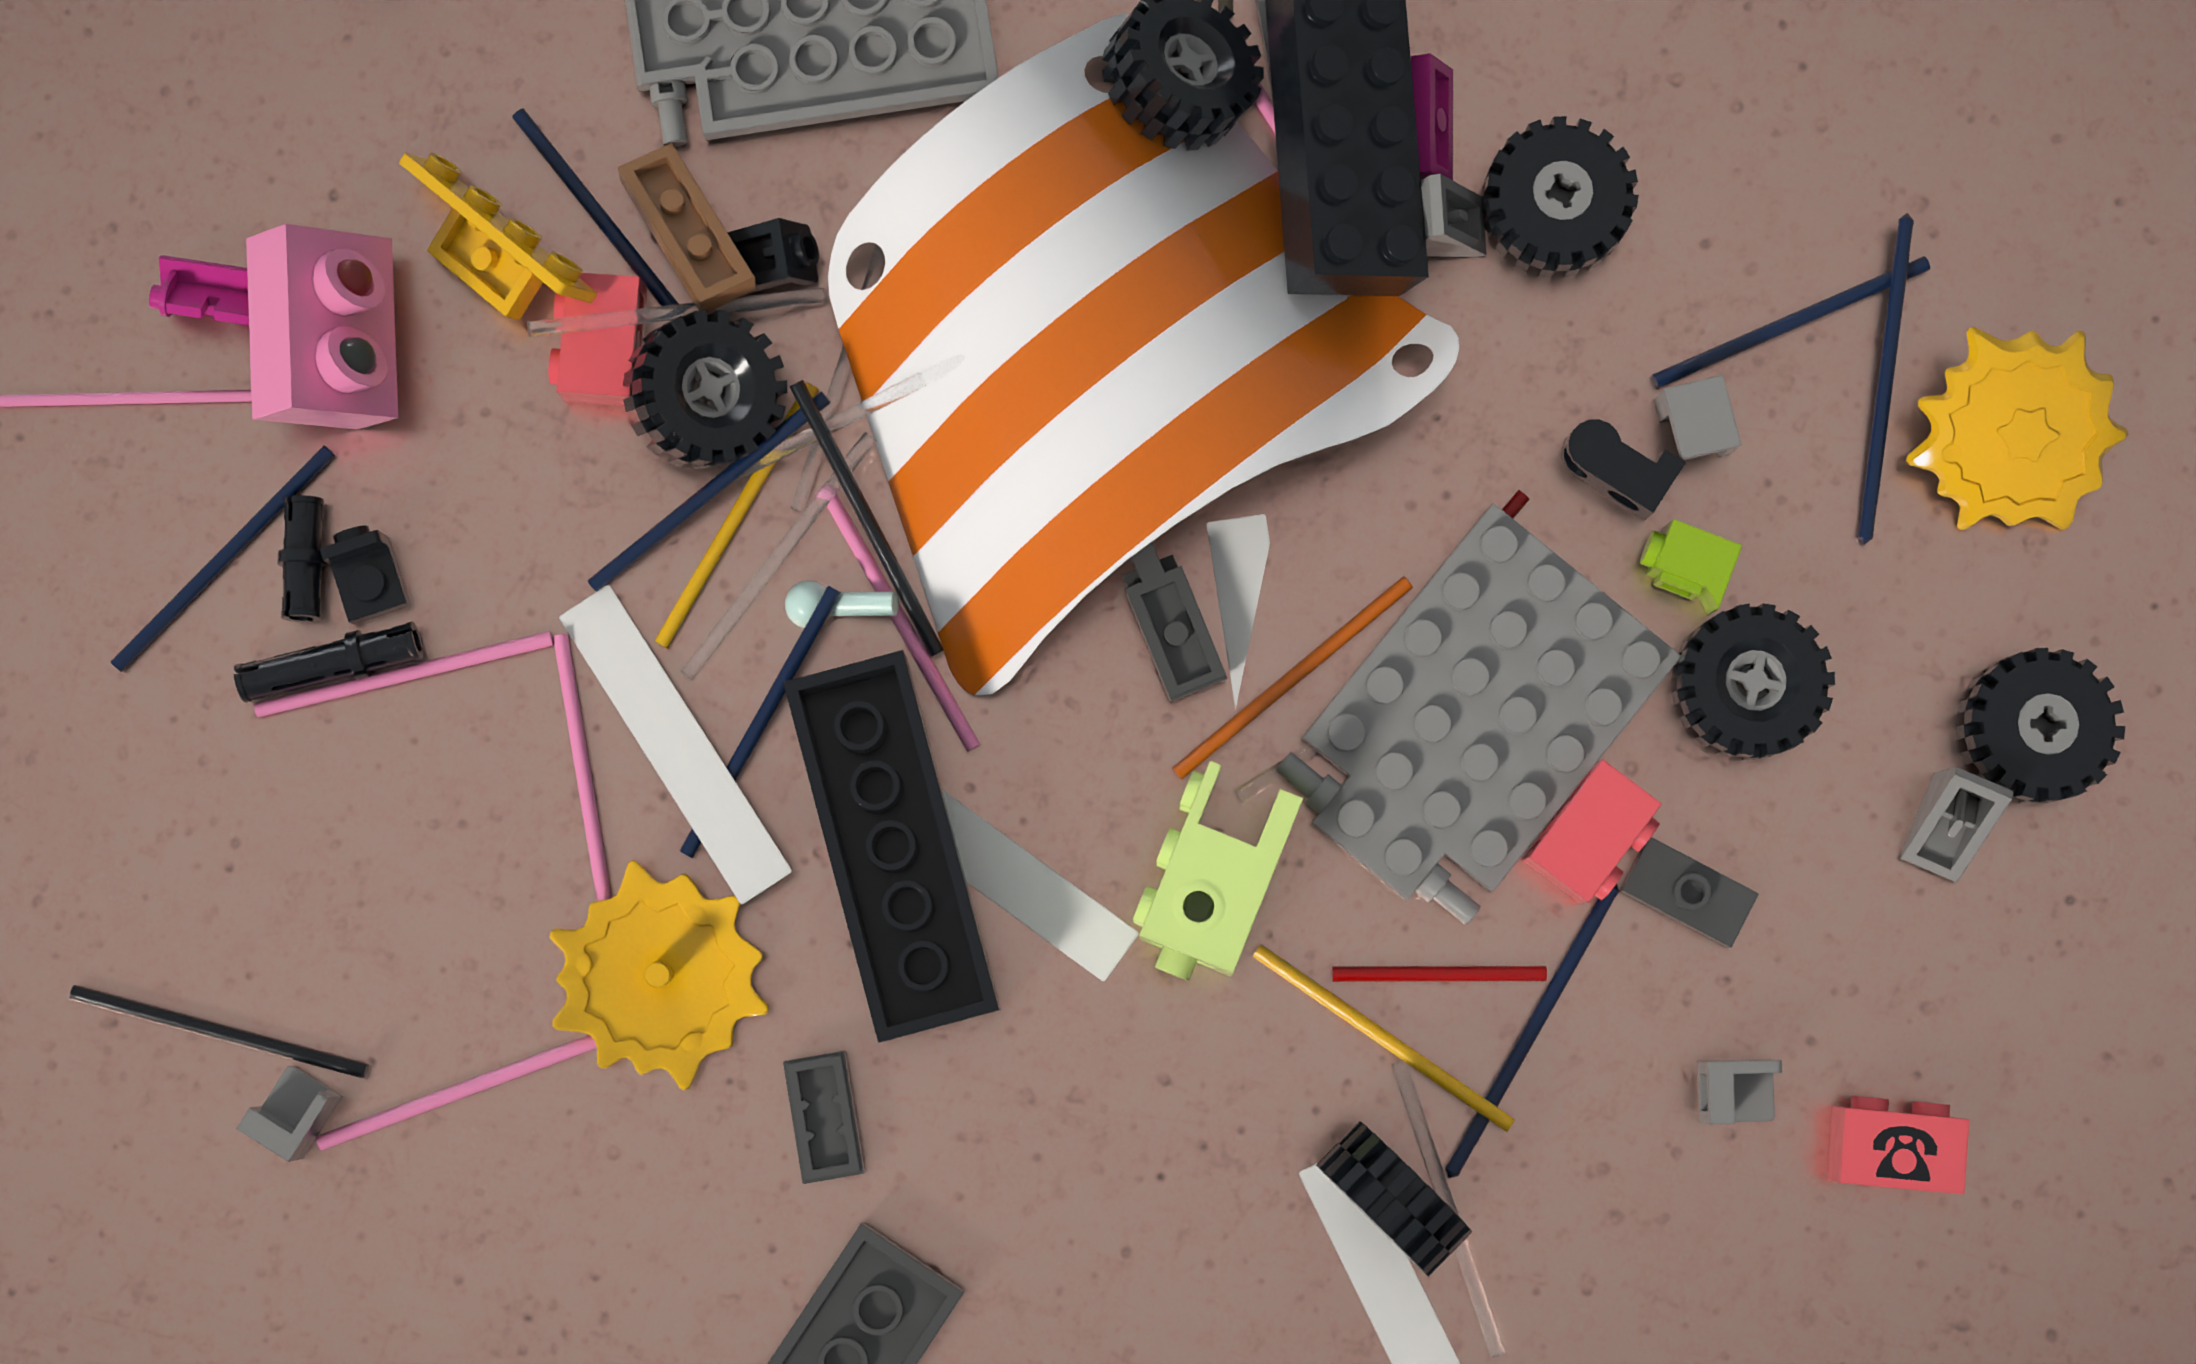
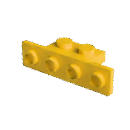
(488, 250)

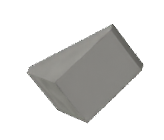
(1452, 219)
(1954, 821)

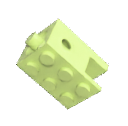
(1210, 884)

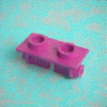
(201, 289)

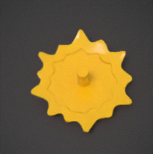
(2019, 430)
(657, 975)

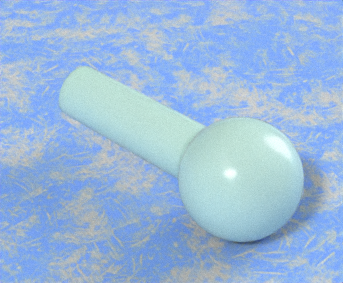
(805, 596)

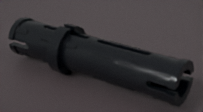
(352, 656)

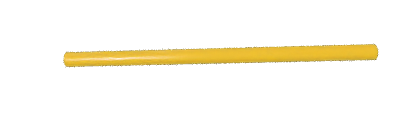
(718, 545)
(1384, 1038)

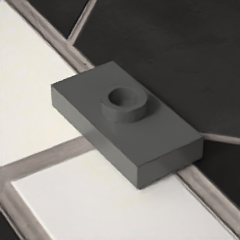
(1689, 892)
(824, 1117)

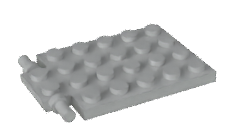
(805, 59)
(1477, 715)

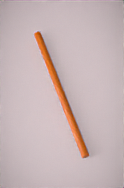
(1292, 677)

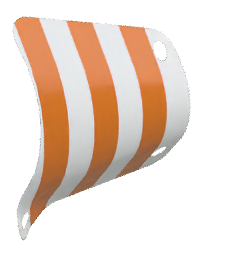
(1112, 340)

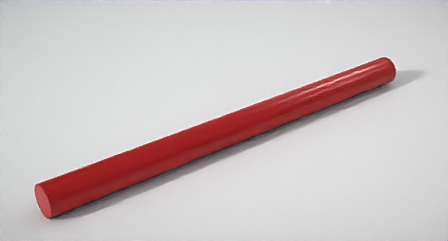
(1437, 973)

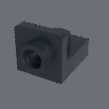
(778, 252)
(366, 573)

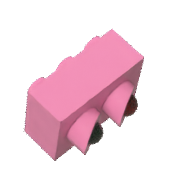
(321, 327)

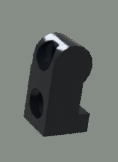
(1617, 470)

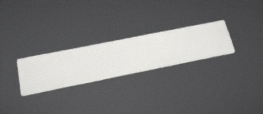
(1239, 561)
(675, 744)
(1038, 894)
(1381, 1278)

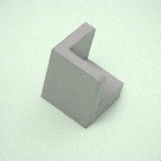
(1700, 417)
(1736, 1090)
(291, 1114)

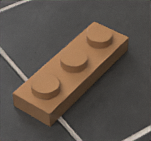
(687, 228)

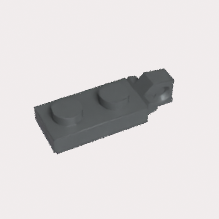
(1172, 624)

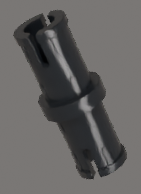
(302, 558)

